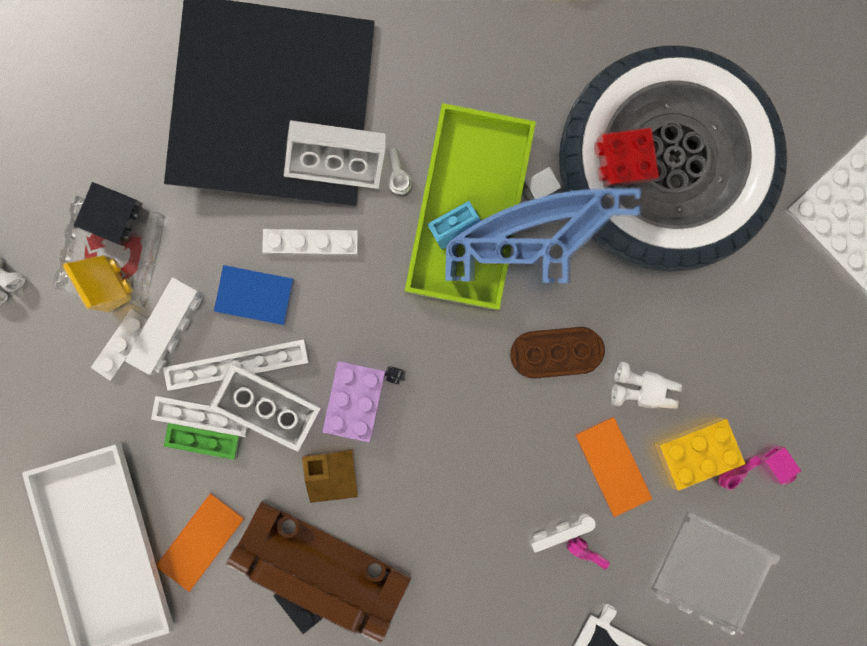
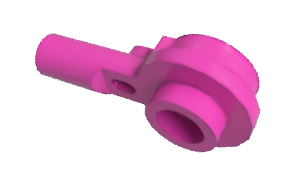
(734, 477)
(578, 548)

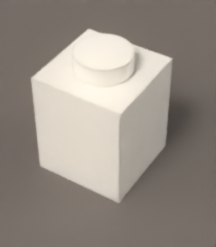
(541, 185)

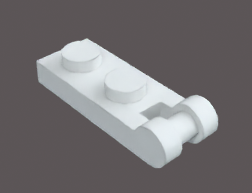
(563, 532)

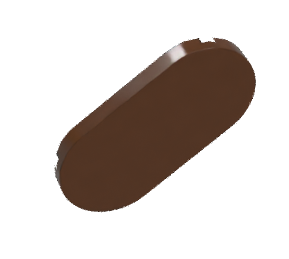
(557, 352)

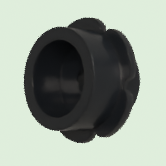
(395, 375)

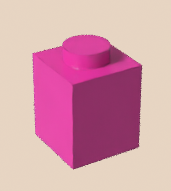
(780, 465)

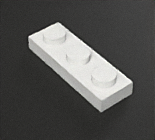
(119, 346)

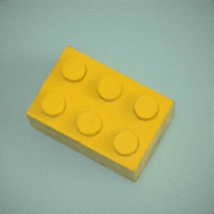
(699, 453)

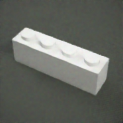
(163, 327)

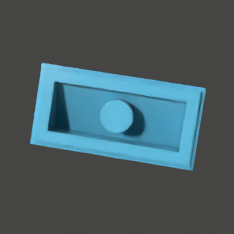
(453, 223)

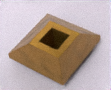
(330, 476)

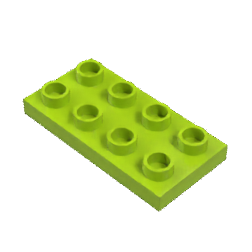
(474, 160)

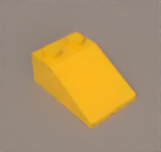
(99, 283)

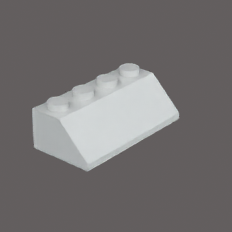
(334, 154)

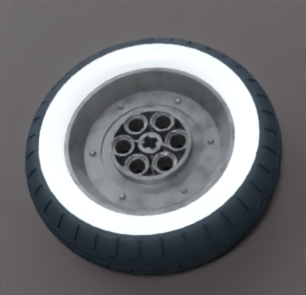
(737, 154)

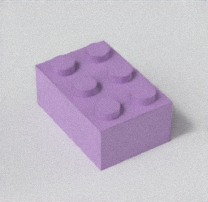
(354, 401)

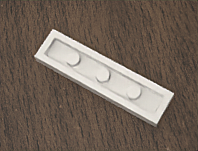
(310, 242)
(195, 416)

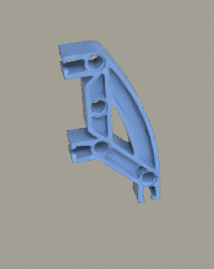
(490, 236)

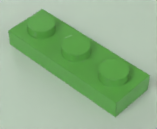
(201, 441)

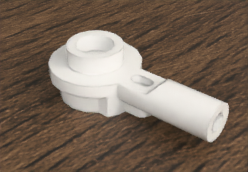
(399, 182)

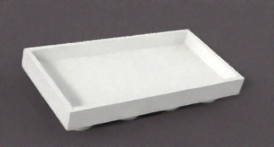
(98, 550)

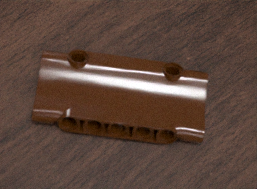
(319, 573)

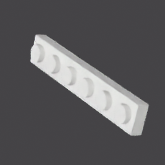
(253, 360)

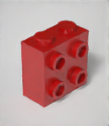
(626, 157)

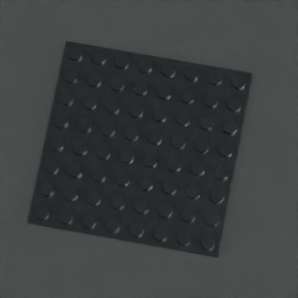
(243, 81)

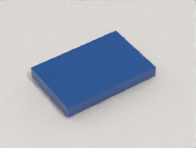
(253, 295)

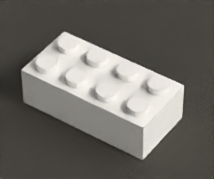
(265, 407)

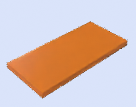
(613, 467)
(199, 542)

